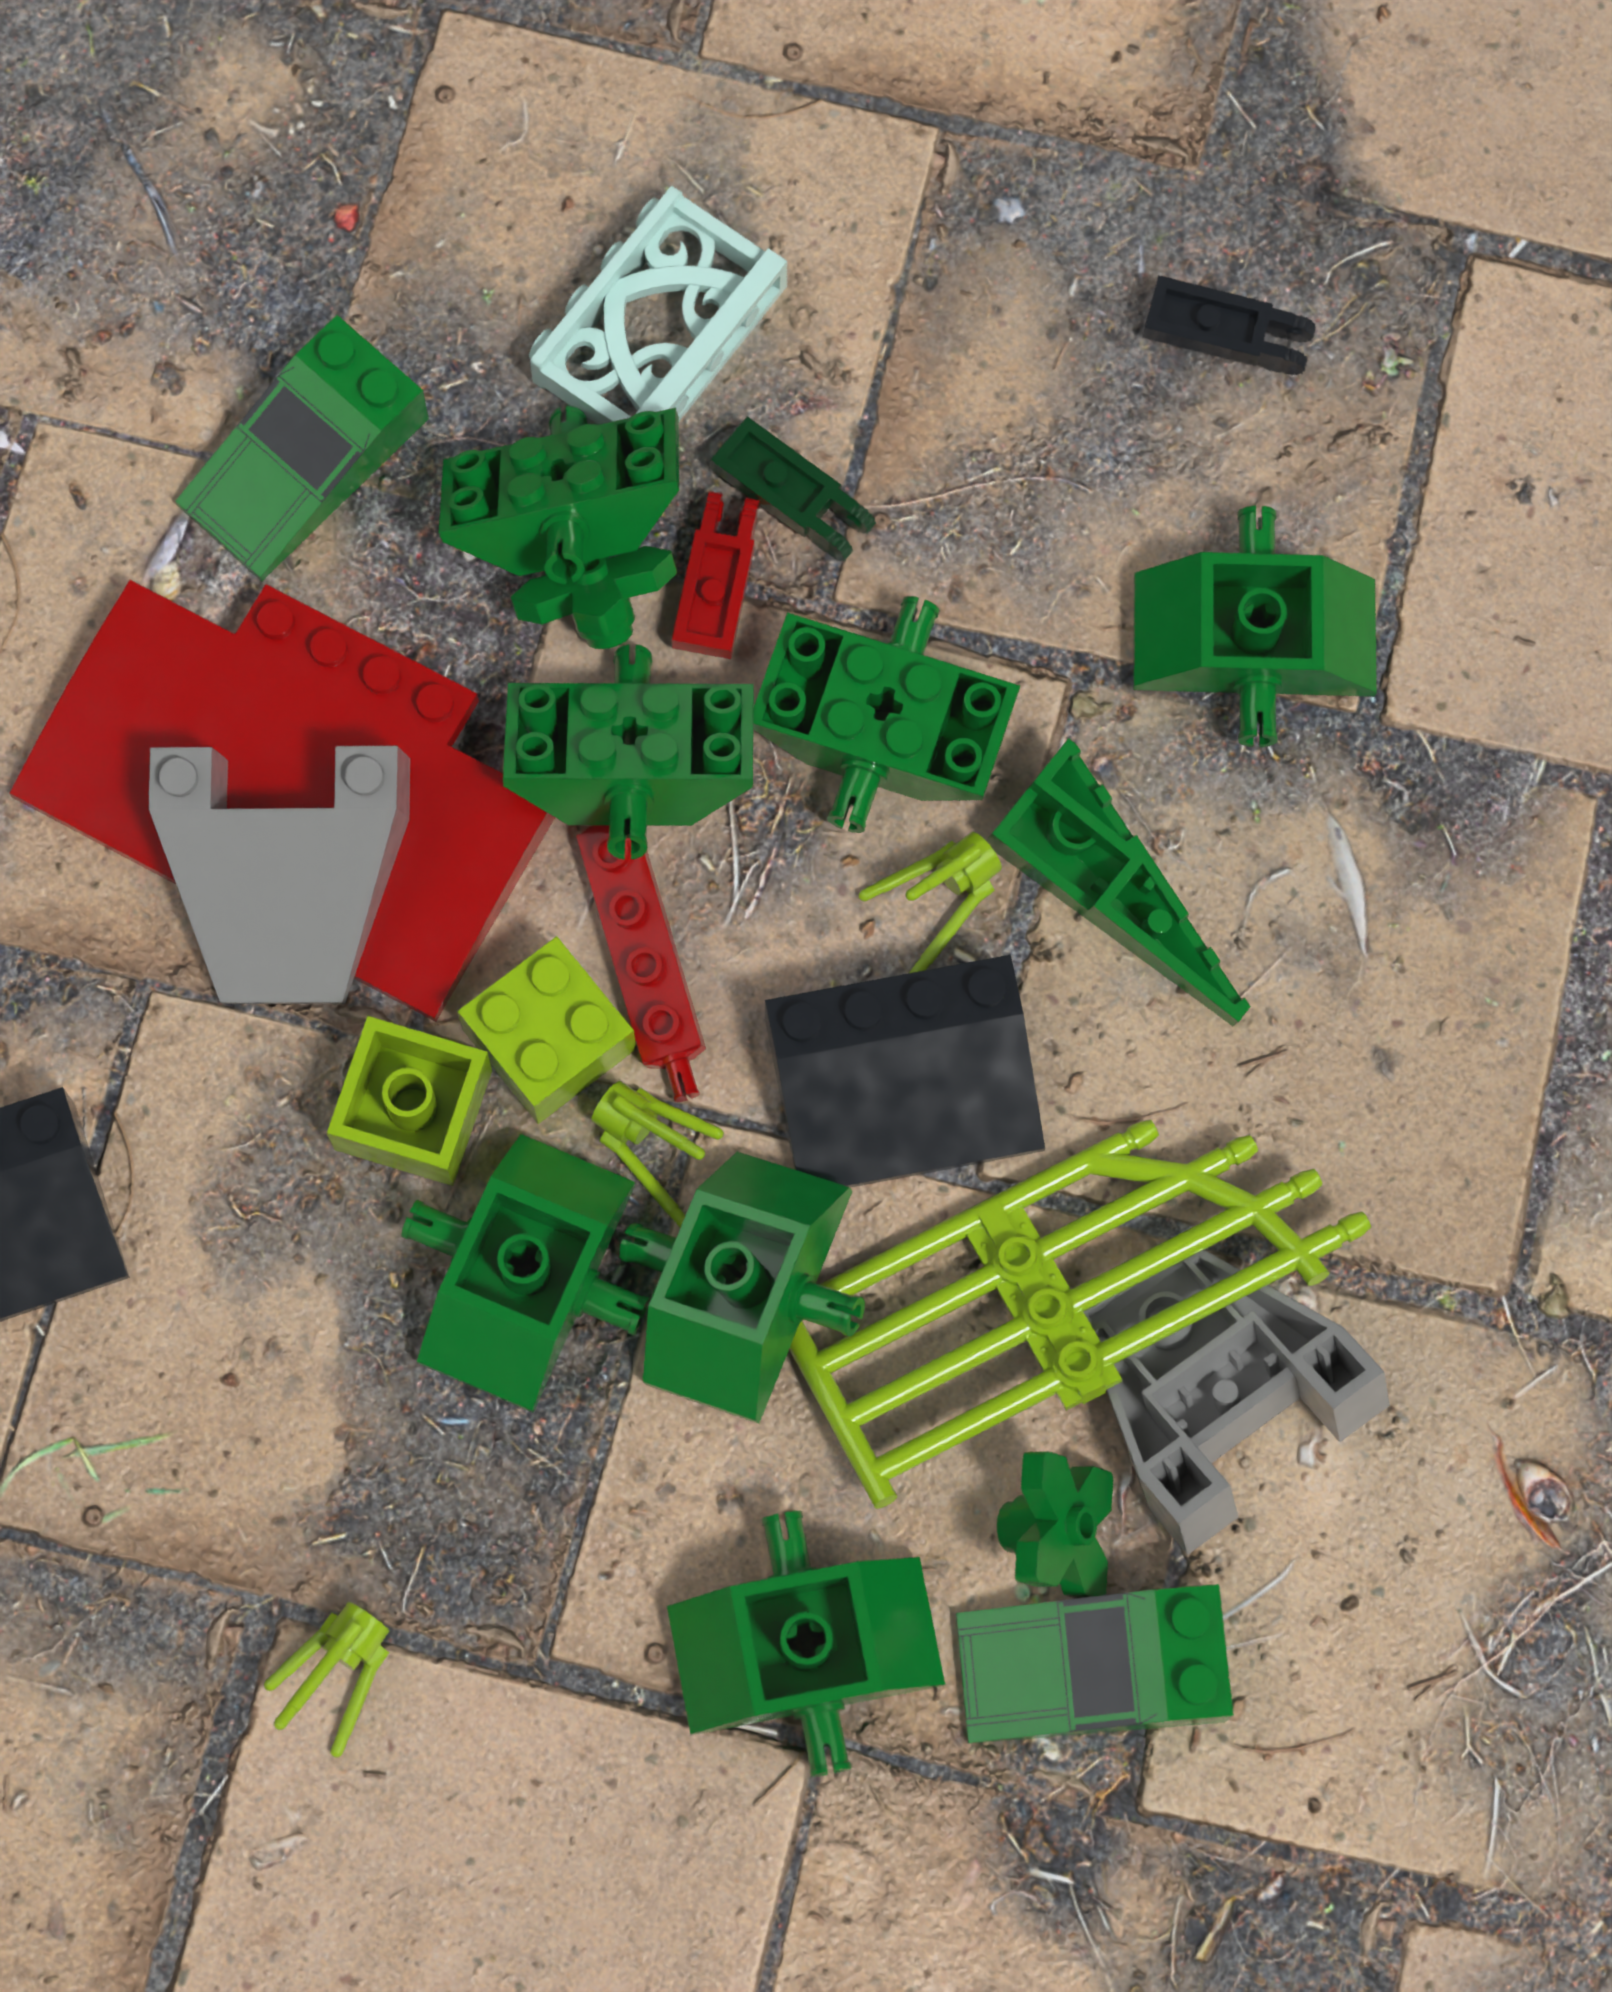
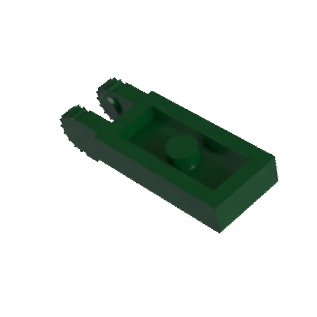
(789, 487)

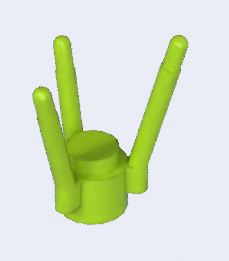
(961, 868)
(631, 1117)
(349, 1639)

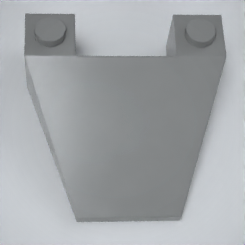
(286, 890)
(1220, 1383)

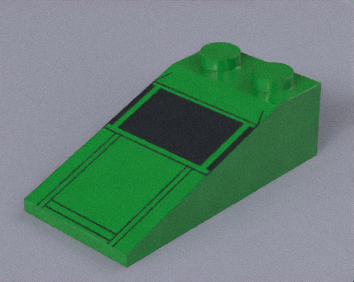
(304, 448)
(1095, 1665)

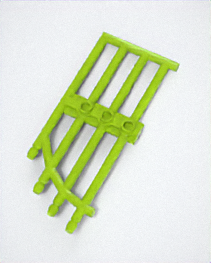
(1040, 1300)

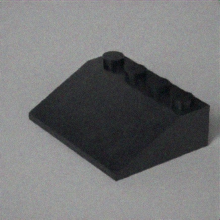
(906, 1073)
(52, 1208)

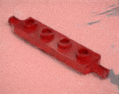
(644, 959)

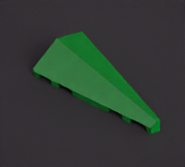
(1085, 855)

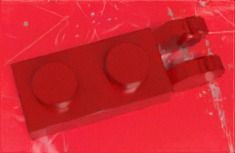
(715, 582)

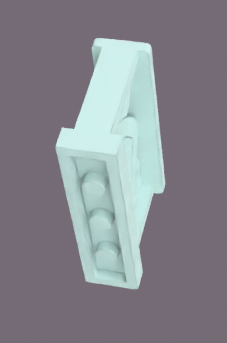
(739, 299)

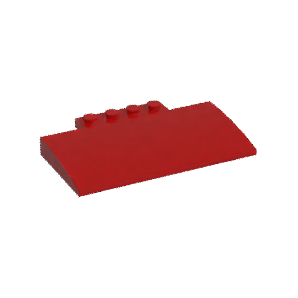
(276, 710)

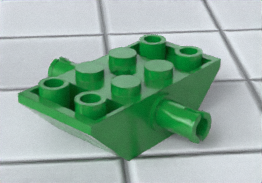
(563, 494)
(1199, 638)
(940, 723)
(629, 750)
(510, 1329)
(728, 1339)
(739, 1659)

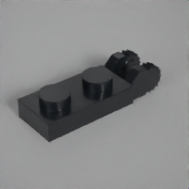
(1226, 325)

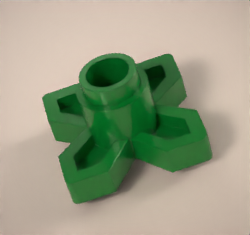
(600, 597)
(1056, 1525)

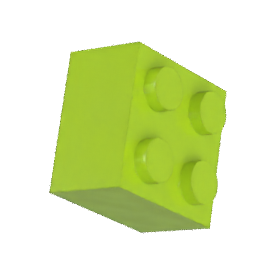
(547, 1029)
(410, 1100)

